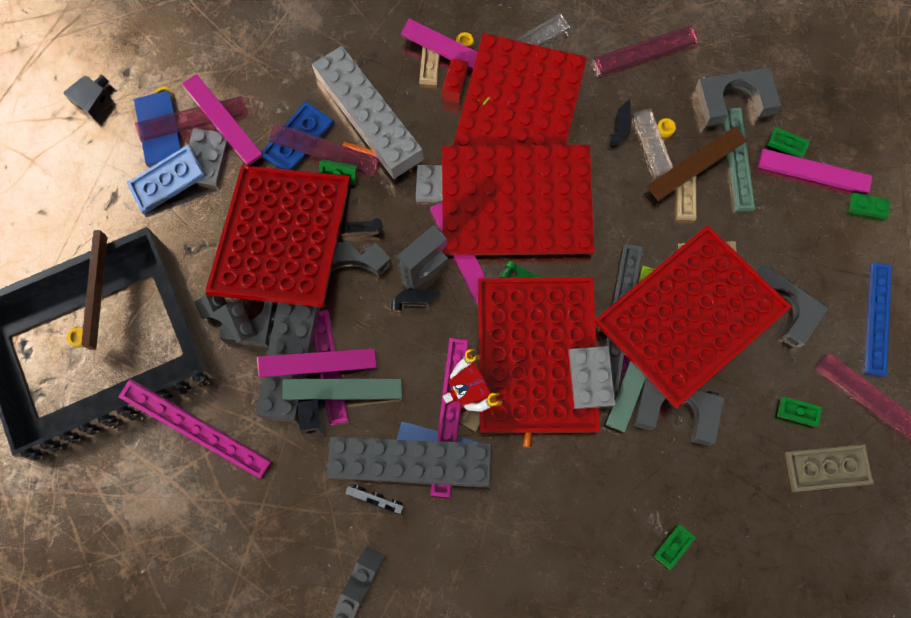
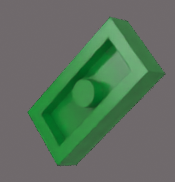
(788, 143)
(338, 168)
(869, 205)
(799, 411)
(674, 546)

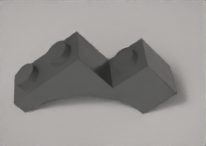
(372, 258)
(231, 315)
(358, 584)

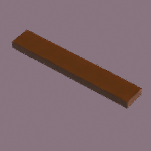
(696, 163)
(94, 290)

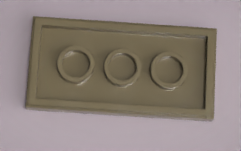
(828, 468)

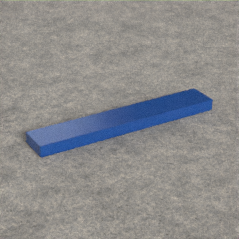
(878, 319)

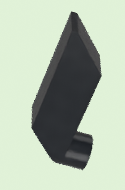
(623, 124)
(361, 229)
(413, 298)

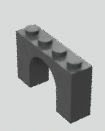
(756, 82)
(422, 259)
(807, 310)
(262, 326)
(705, 405)

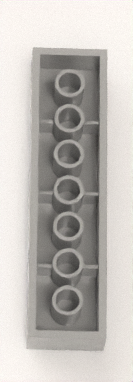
(368, 112)

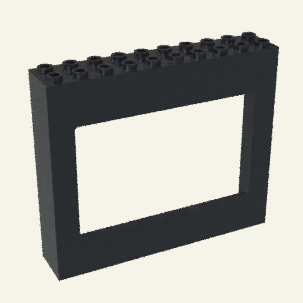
(64, 290)

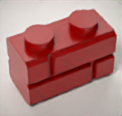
(455, 80)

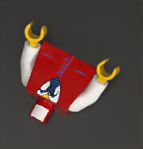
(469, 386)

